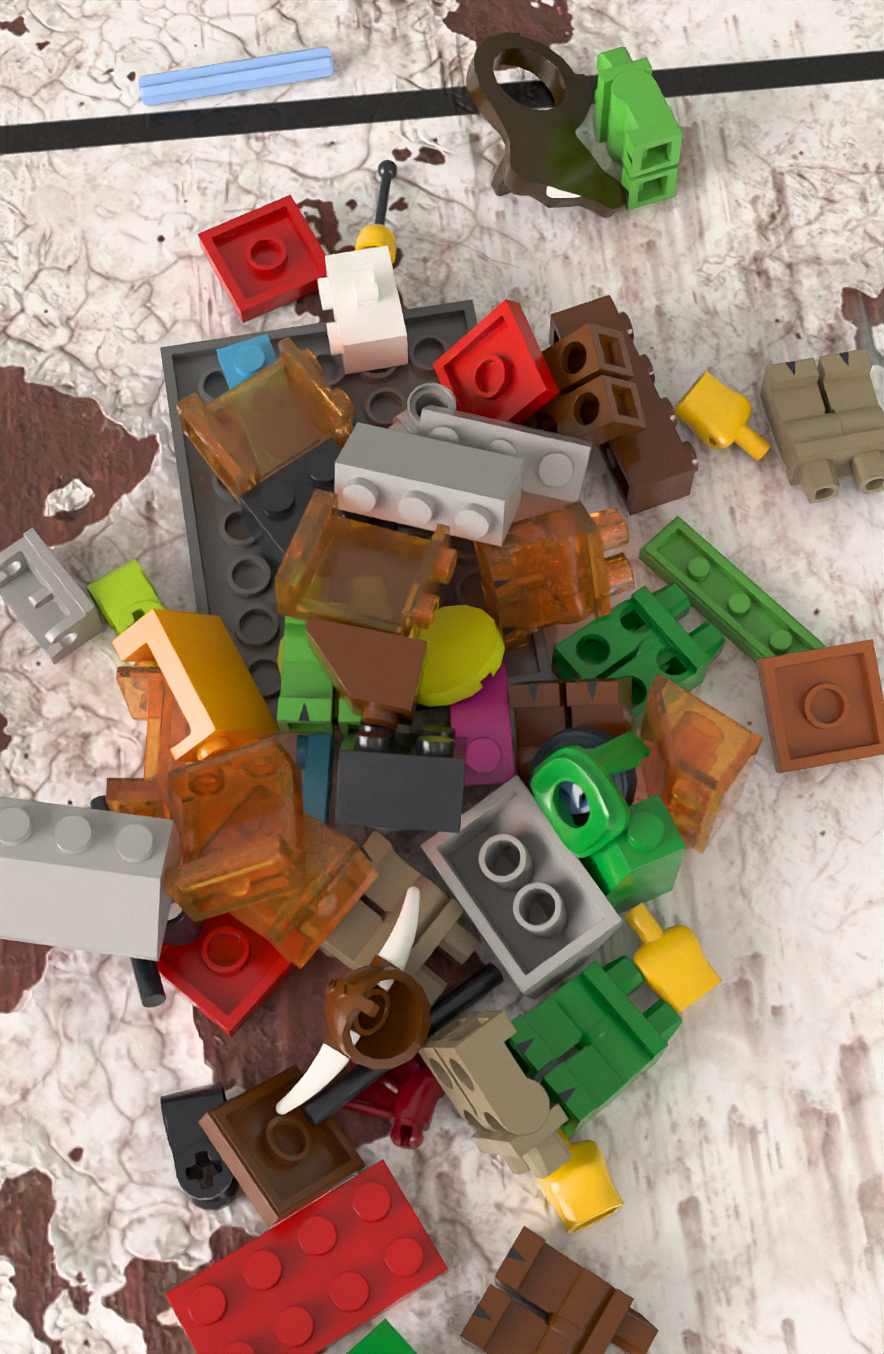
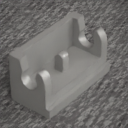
(46, 597)

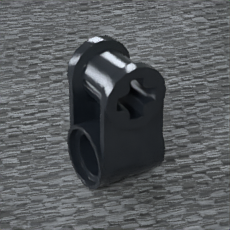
(193, 1148)

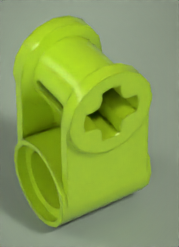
(124, 596)

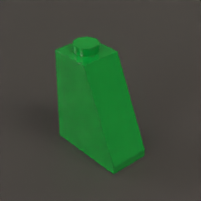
(640, 860)

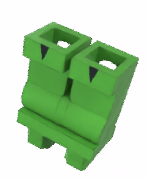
(637, 127)
(306, 690)

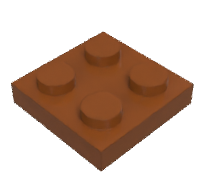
(823, 705)

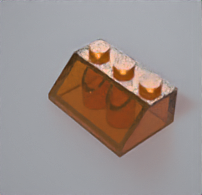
(695, 760)

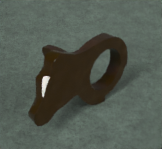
(541, 145)

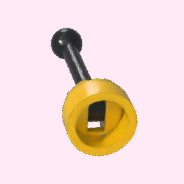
(377, 234)

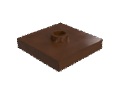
(278, 1156)

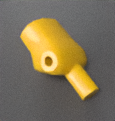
(719, 416)
(671, 960)
(582, 1187)

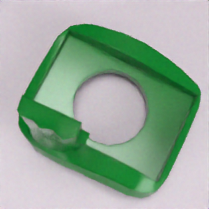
(591, 772)

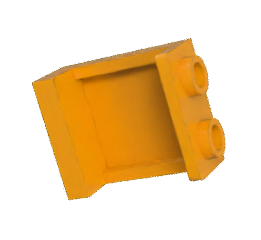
(205, 679)

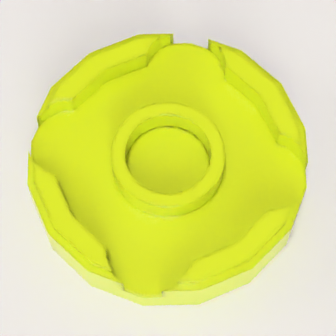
(459, 654)

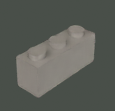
(428, 483)

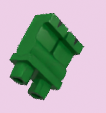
(639, 643)
(607, 1030)

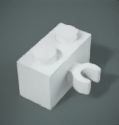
(365, 309)

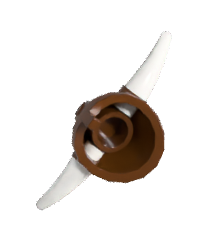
(371, 1013)

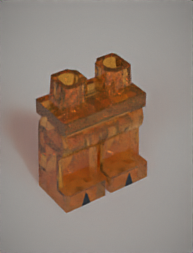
(554, 571)

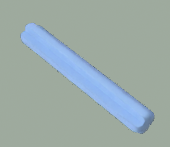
(236, 76)

